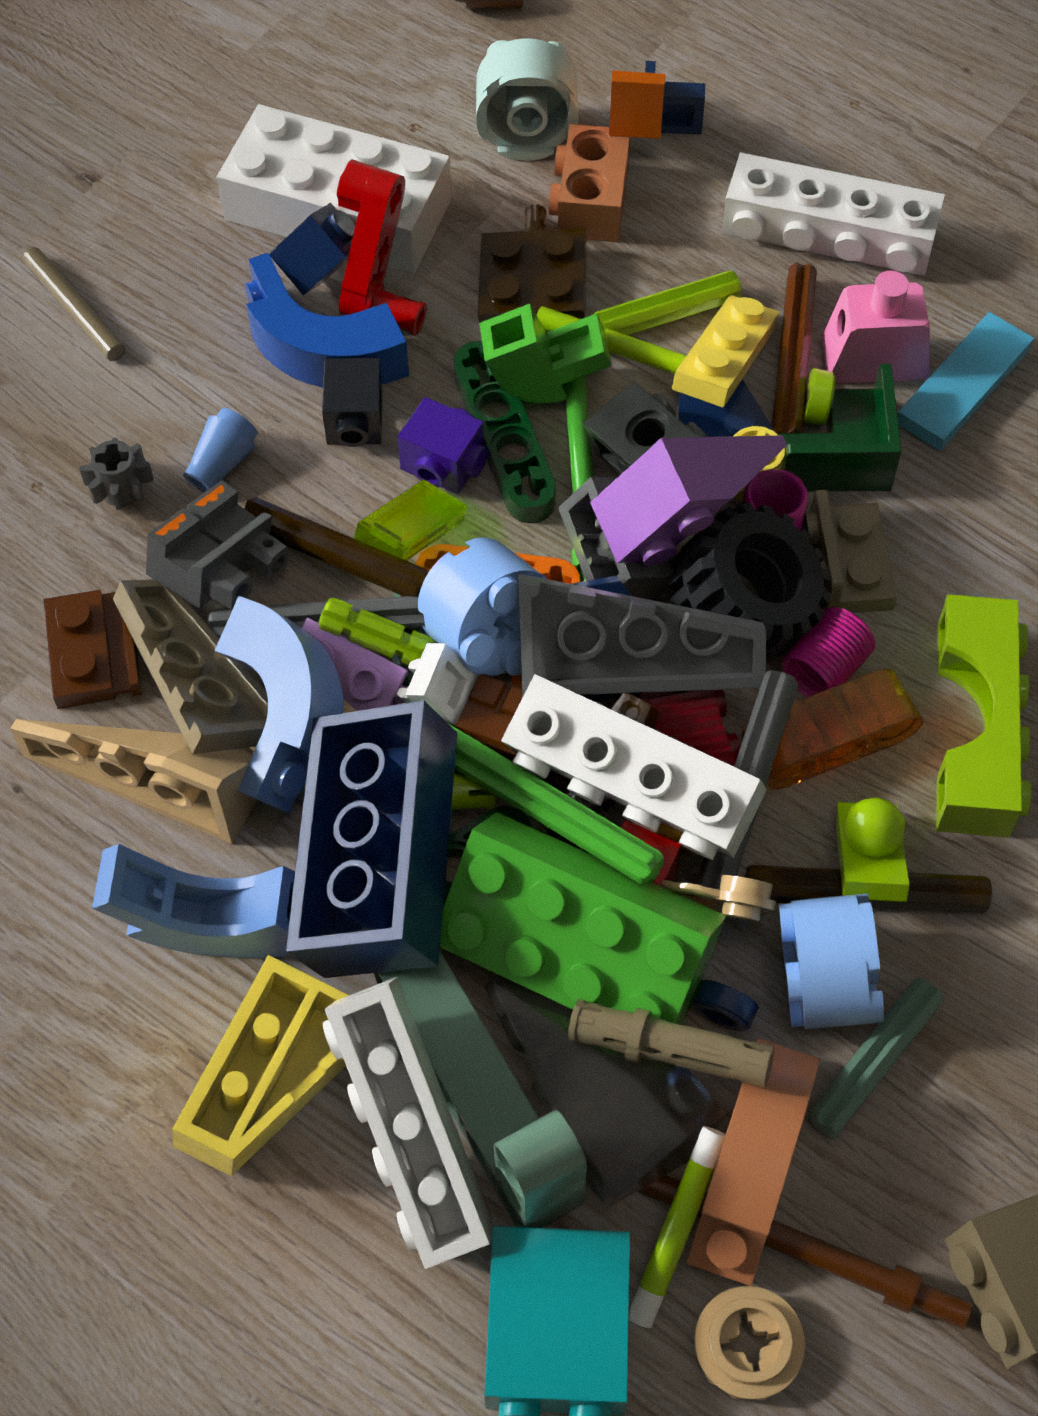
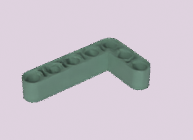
(527, 1159)

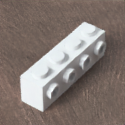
(831, 217)
(634, 766)
(410, 1122)

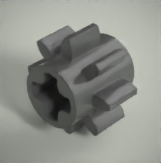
(116, 473)

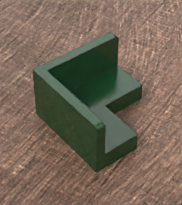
(861, 444)

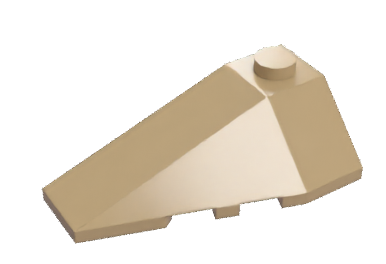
(148, 770)

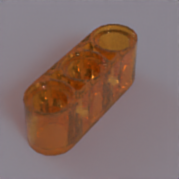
(843, 727)

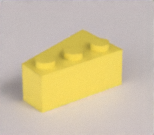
(261, 1070)

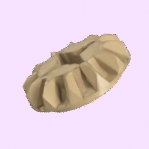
(768, 1317)

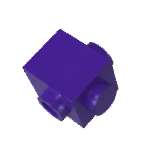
(442, 445)

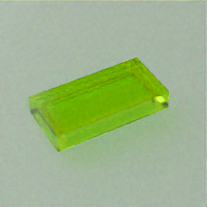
(411, 521)

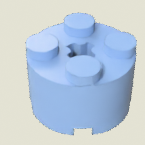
(474, 606)
(831, 961)

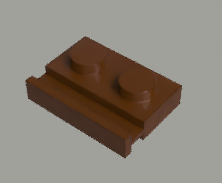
(89, 649)

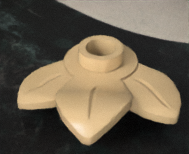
(735, 898)

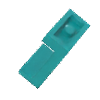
(557, 1322)

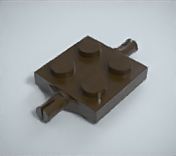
(533, 269)

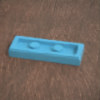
(964, 381)

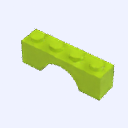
(982, 781)

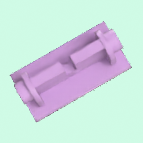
(364, 676)

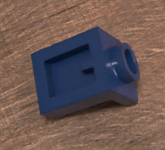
(681, 105)

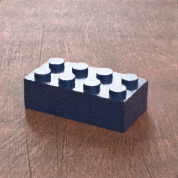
(373, 841)

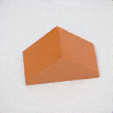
(636, 104)

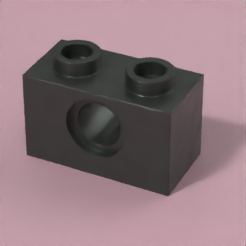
(633, 425)

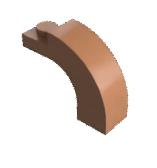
(753, 1168)

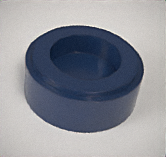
(724, 1005)

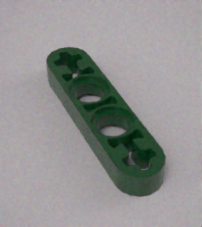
(503, 430)

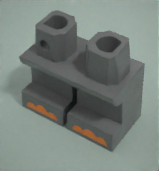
(211, 547)

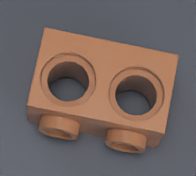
(591, 182)

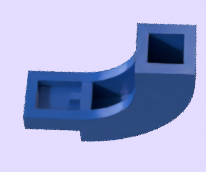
(301, 339)

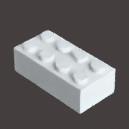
(293, 166)

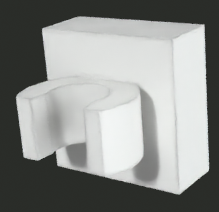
(440, 682)

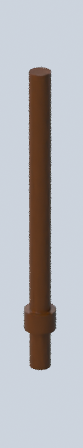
(900, 1286)

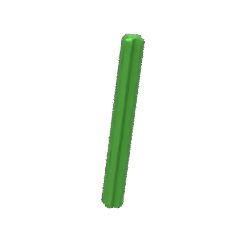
(557, 810)

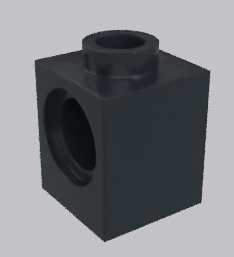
(352, 401)

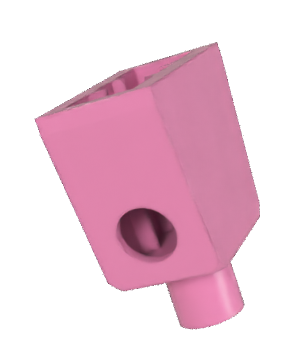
(876, 327)

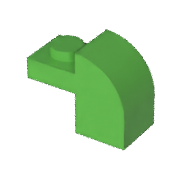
(539, 362)

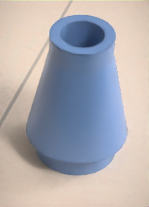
(220, 449)

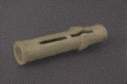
(684, 1046)

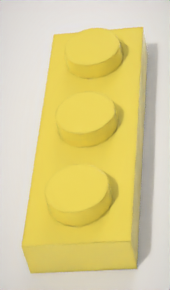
(725, 350)

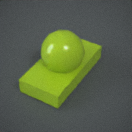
(872, 849)

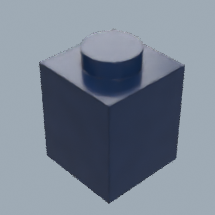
(315, 248)

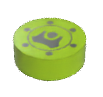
(818, 396)

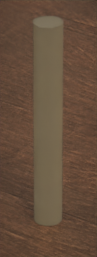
(74, 304)

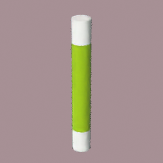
(676, 1227)

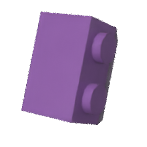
(677, 492)

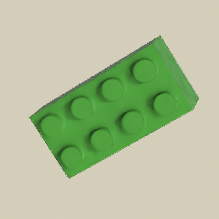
(574, 924)

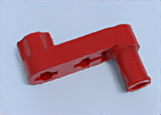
(378, 200)

